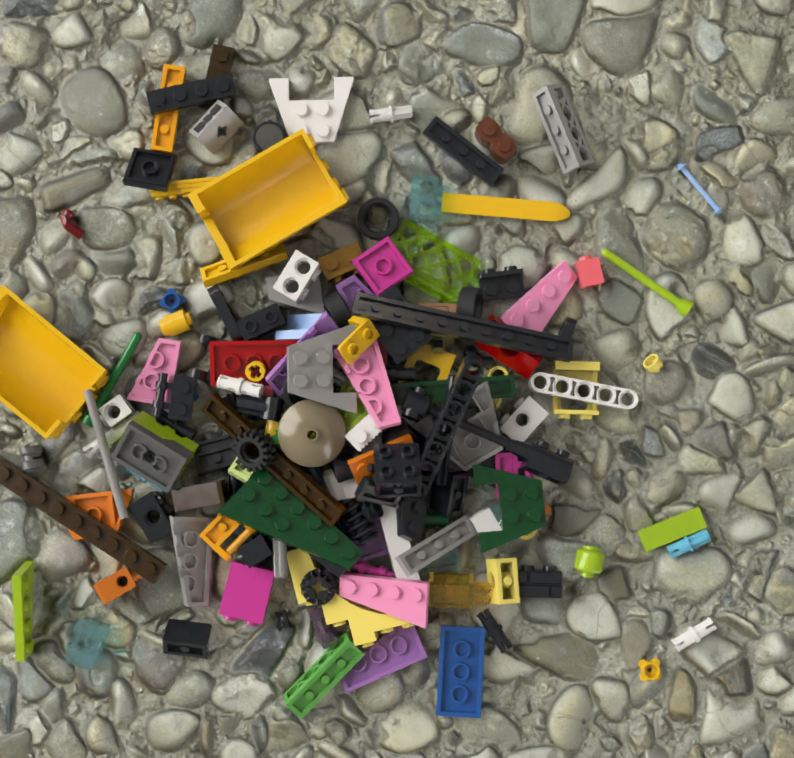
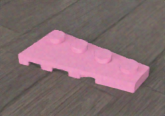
(542, 300)

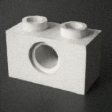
(534, 413)

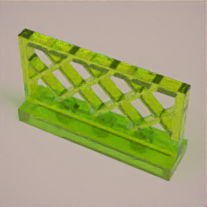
(424, 280)

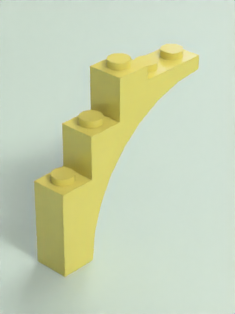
(362, 619)

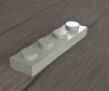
(436, 546)

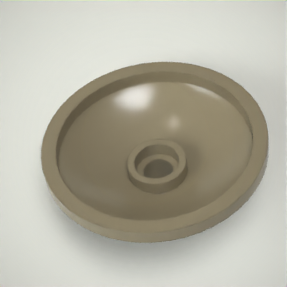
(314, 416)

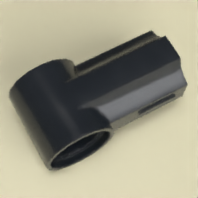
(266, 407)

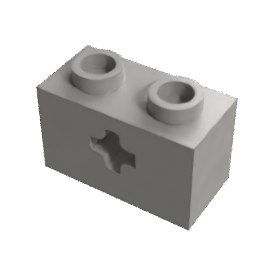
(216, 127)

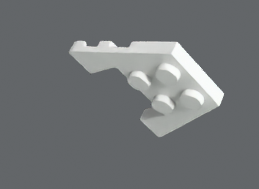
(316, 117)

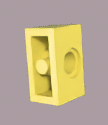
(503, 578)

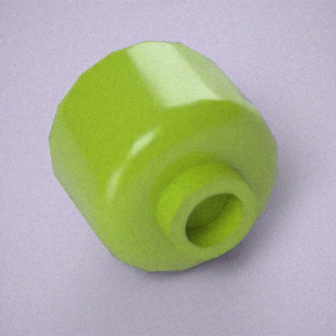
(589, 561)

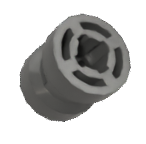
(32, 457)

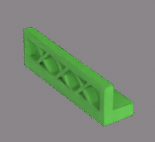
(323, 675)

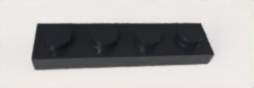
(191, 94)
(463, 151)

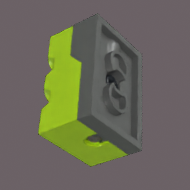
(154, 451)

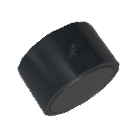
(267, 135)

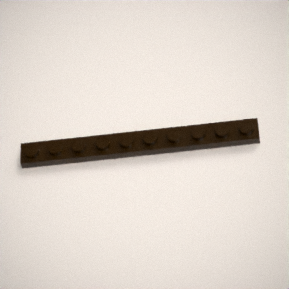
(80, 521)

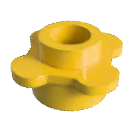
(654, 665)

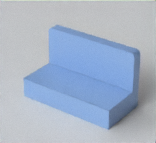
(297, 326)

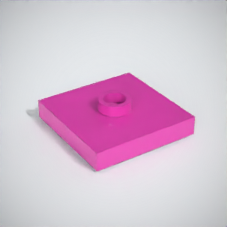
(382, 266)

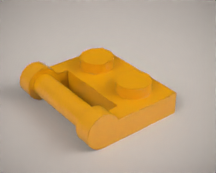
(219, 531)

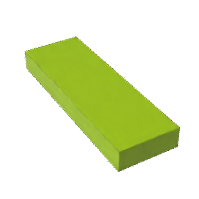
(671, 529)

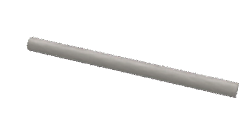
(106, 455)

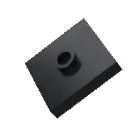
(150, 169)

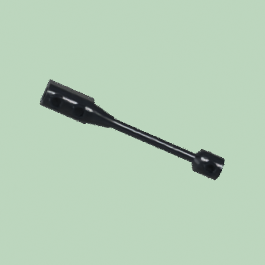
(536, 457)

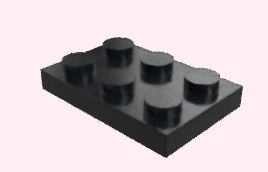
(399, 340)

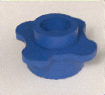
(166, 300)

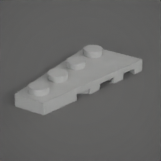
(192, 558)

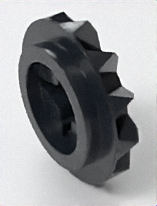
(327, 581)

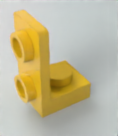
(358, 340)

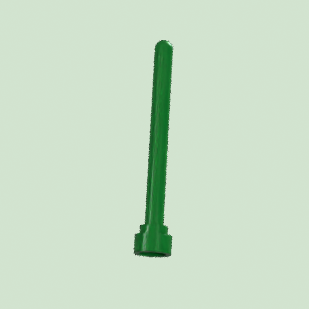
(114, 376)

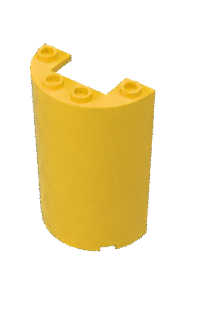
(268, 199)
(42, 369)

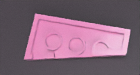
(372, 385)
(390, 595)

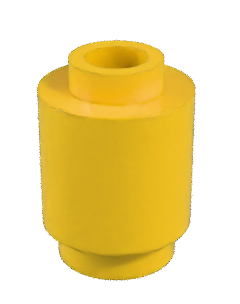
(176, 323)

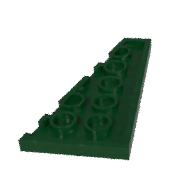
(278, 513)

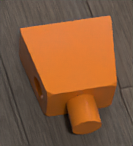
(110, 587)

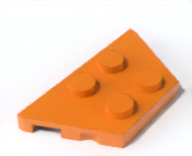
(102, 507)

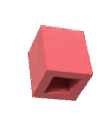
(589, 272)

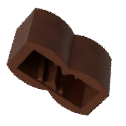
(491, 137)

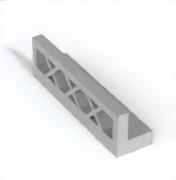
(559, 128)

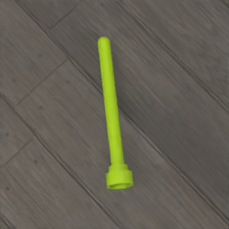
(682, 305)

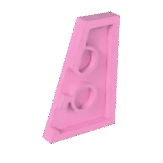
(162, 359)

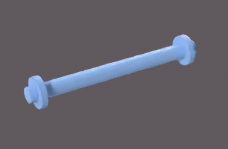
(682, 167)

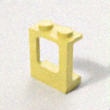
(578, 370)

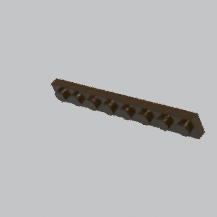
(282, 467)

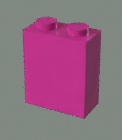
(247, 593)

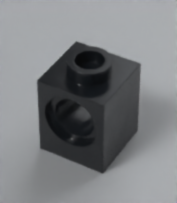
(340, 465)

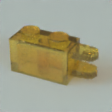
(457, 591)

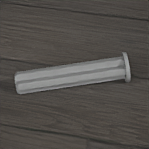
(280, 559)

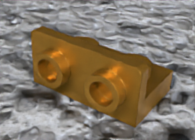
(339, 263)

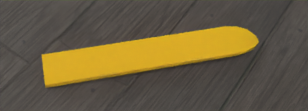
(503, 207)

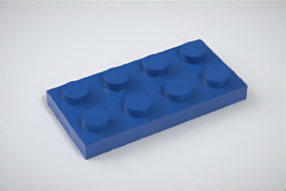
(460, 671)

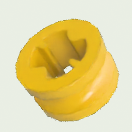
(248, 371)

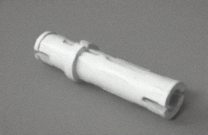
(112, 436)

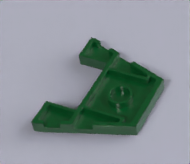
(519, 504)

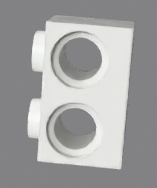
(292, 274)

